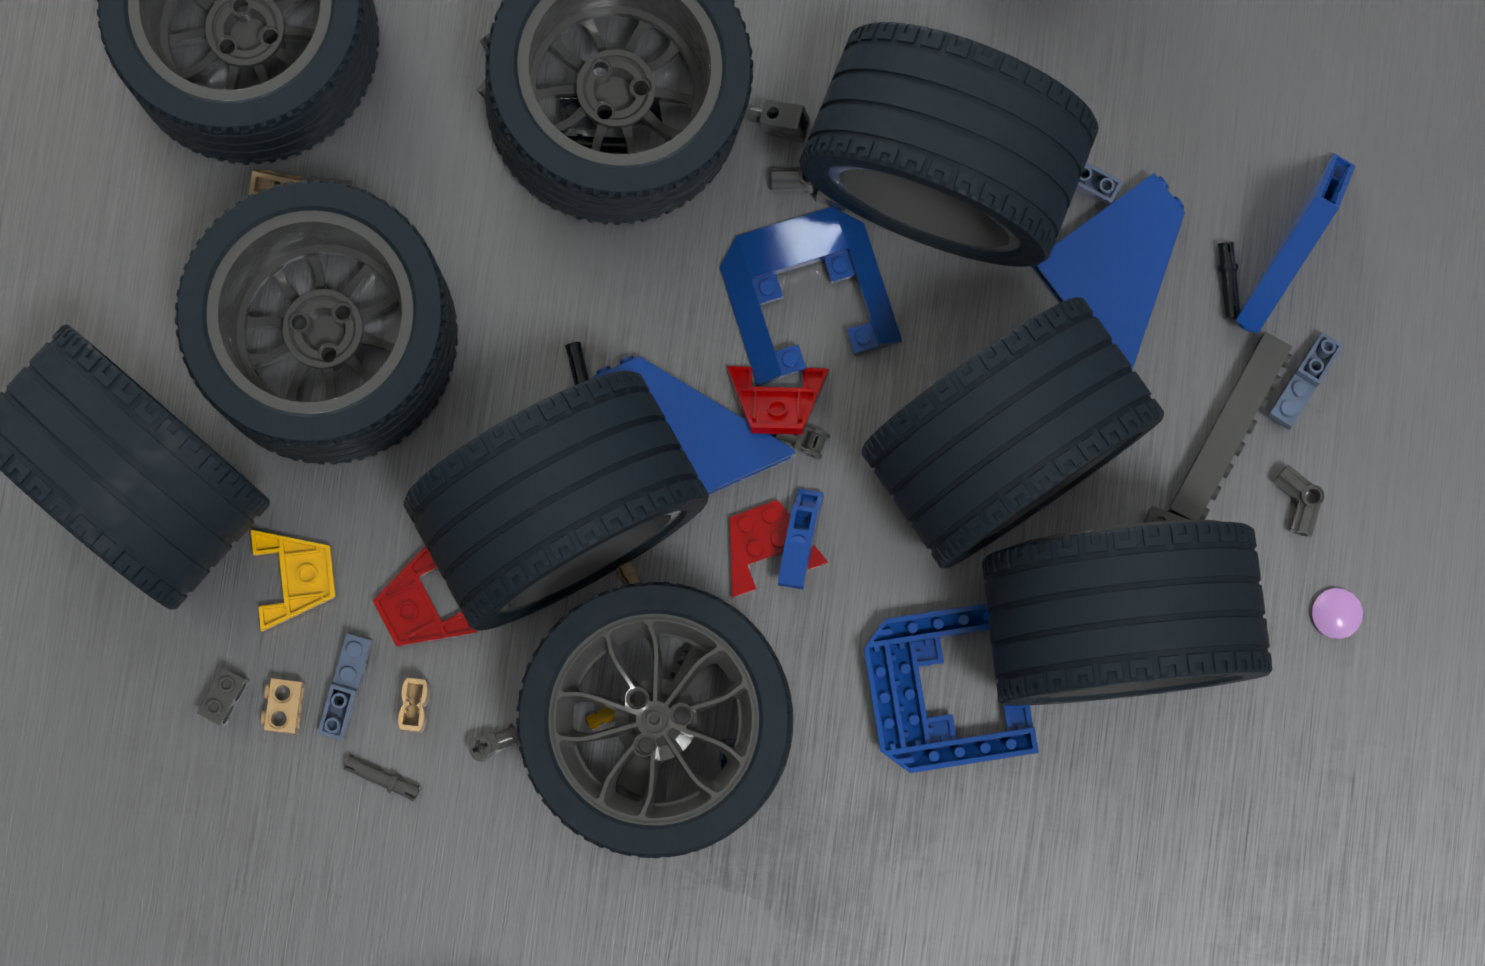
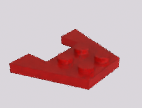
(776, 408)
(756, 537)
(409, 610)

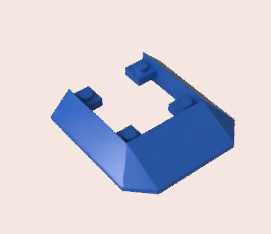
(752, 281)
(898, 699)

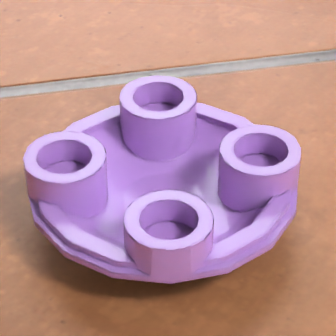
(1337, 613)

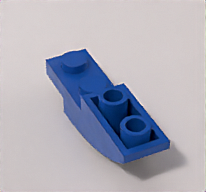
(800, 538)

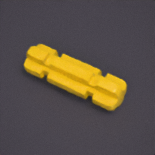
(605, 715)

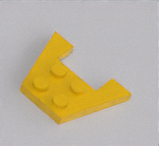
(305, 576)

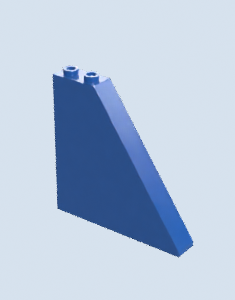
(1297, 243)
(1119, 261)
(708, 432)

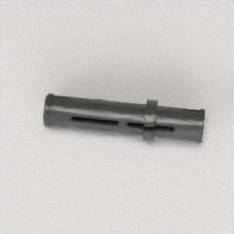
(390, 781)

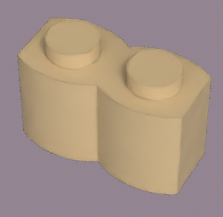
(415, 697)

